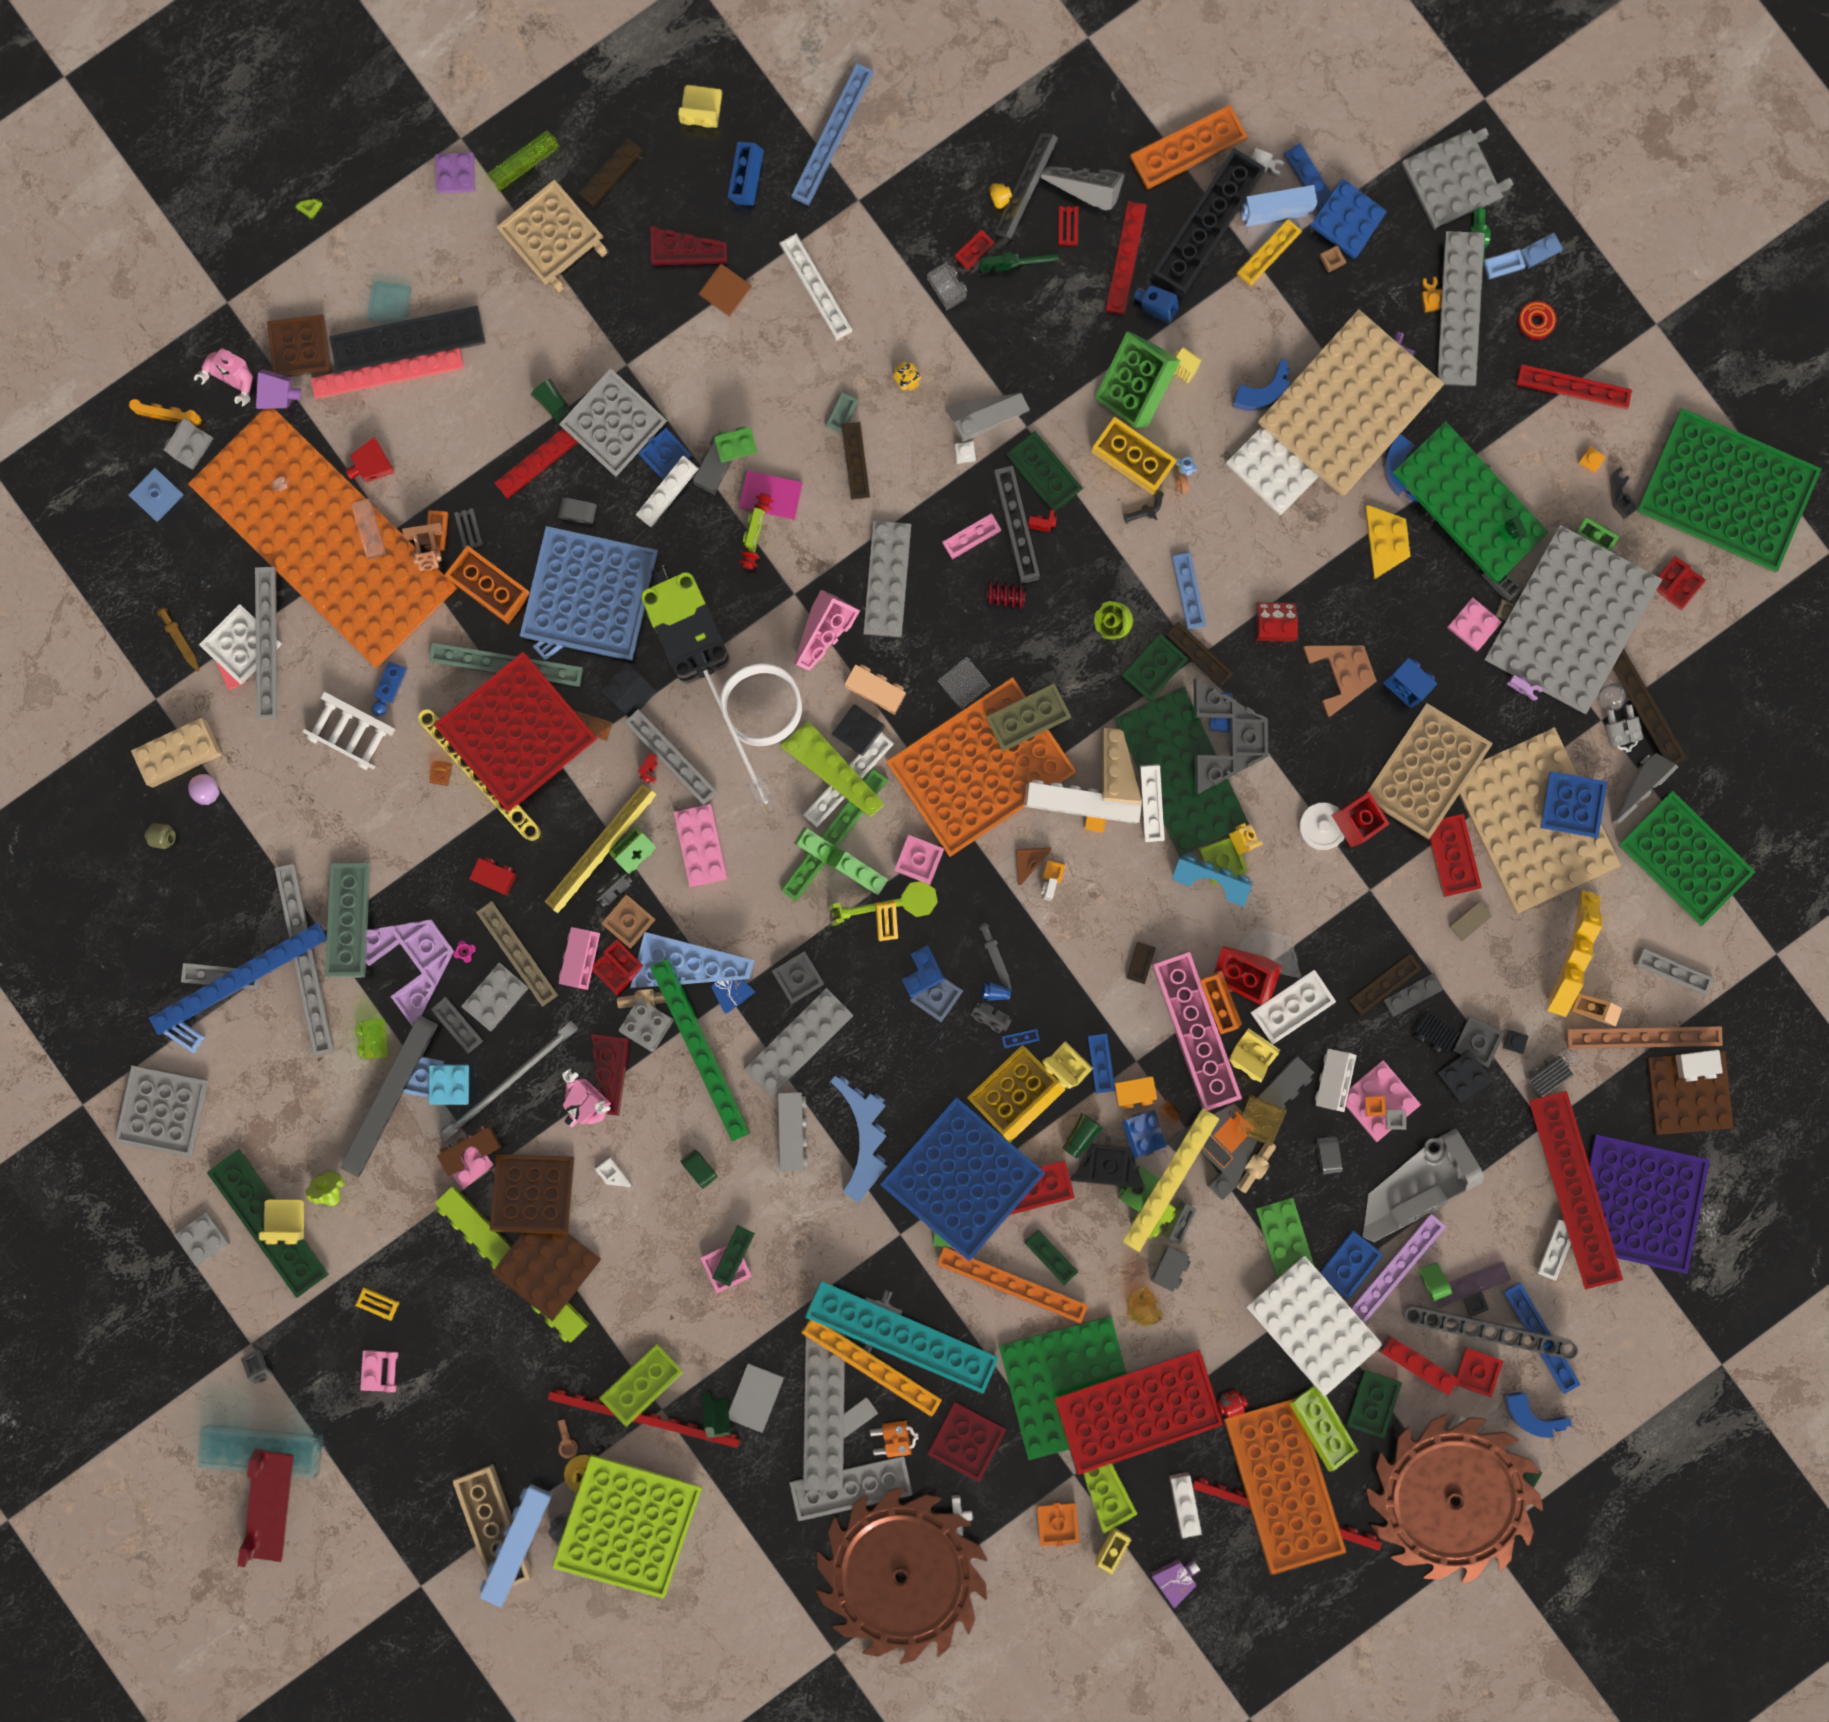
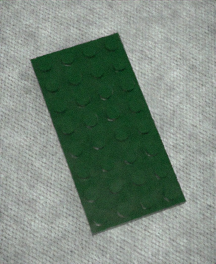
(1171, 736)

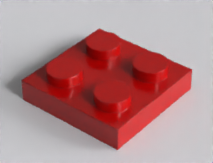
(1478, 1372)

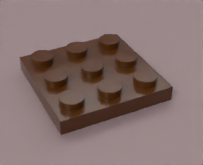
(299, 345)

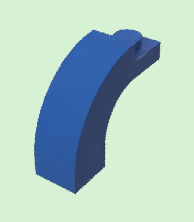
(1258, 399)
(1394, 457)
(1520, 1413)

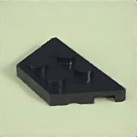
(1109, 1167)

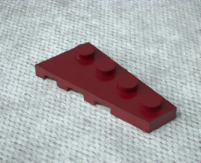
(679, 249)

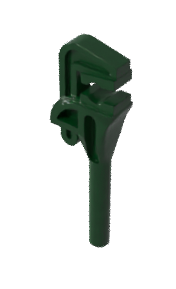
(1008, 261)

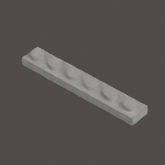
(671, 757)

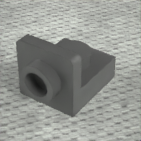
(256, 1367)

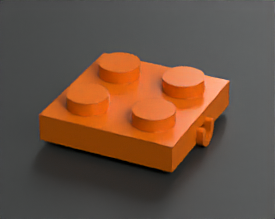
(1058, 1524)

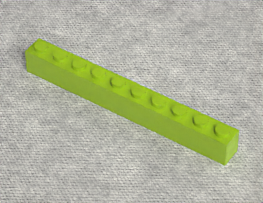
(495, 1247)

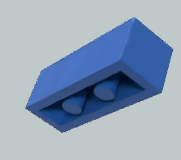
(1020, 1038)

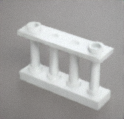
(364, 721)

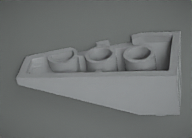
(1094, 188)
(982, 415)
(1650, 774)

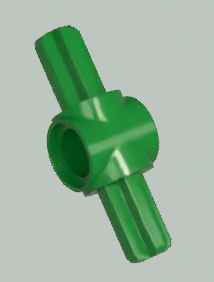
(1480, 227)

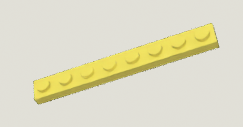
(600, 848)
(1170, 1180)

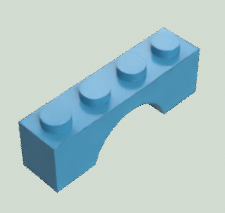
(1235, 887)

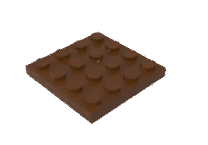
(1688, 1105)
(532, 1194)
(546, 1270)

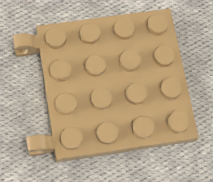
(551, 233)

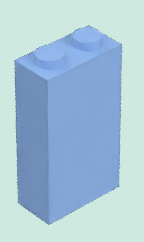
(1278, 205)

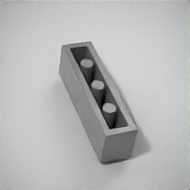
(791, 1131)

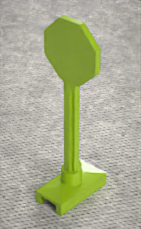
(916, 899)

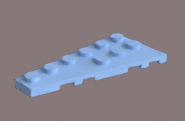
(689, 962)

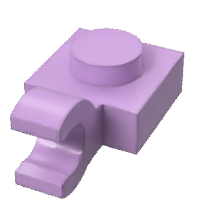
(1520, 684)

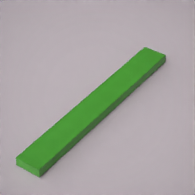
(834, 835)

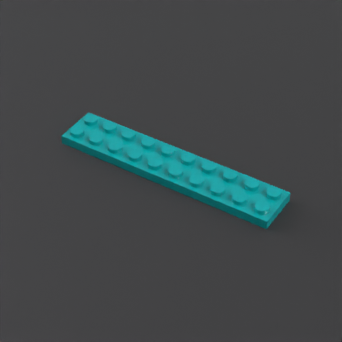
(901, 1337)

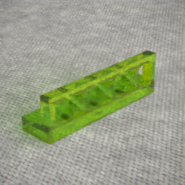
(523, 160)

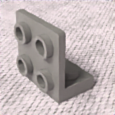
(187, 444)
(646, 1025)

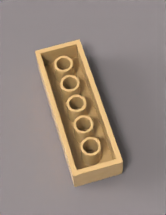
(487, 1515)

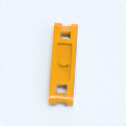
(159, 412)

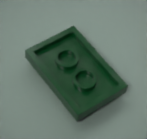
(1155, 667)
(1374, 1403)

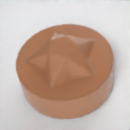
(1182, 484)

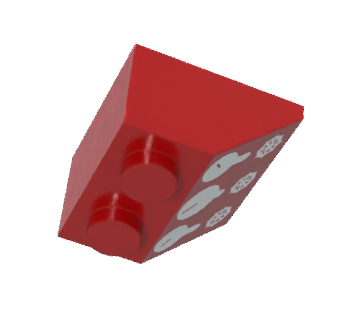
(1276, 622)

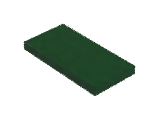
(1044, 471)

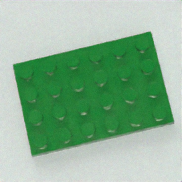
(1686, 858)

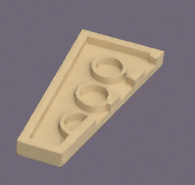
(1117, 770)

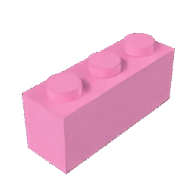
(579, 958)

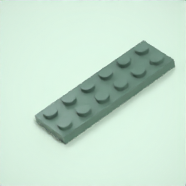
(347, 920)

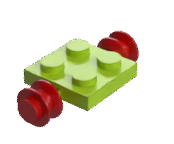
(755, 523)

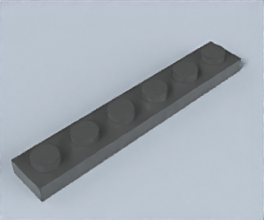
(1025, 185)

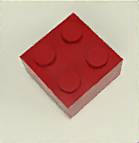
(1360, 819)

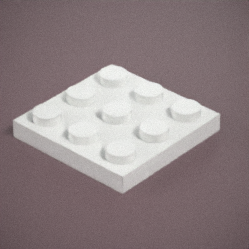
(234, 644)

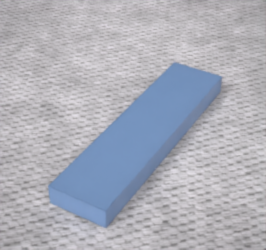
(1188, 590)

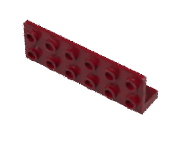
(267, 1506)

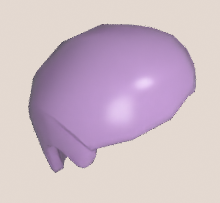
(203, 789)

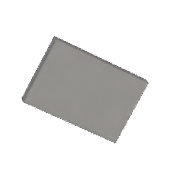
(755, 1397)

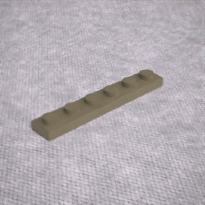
(517, 953)

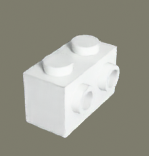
(1699, 1064)

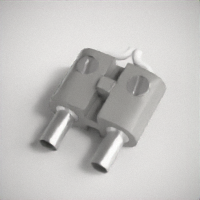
(1625, 730)

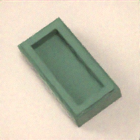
(841, 412)

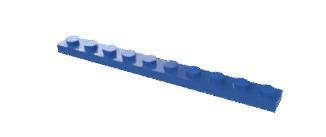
(238, 978)

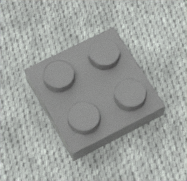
(201, 1239)

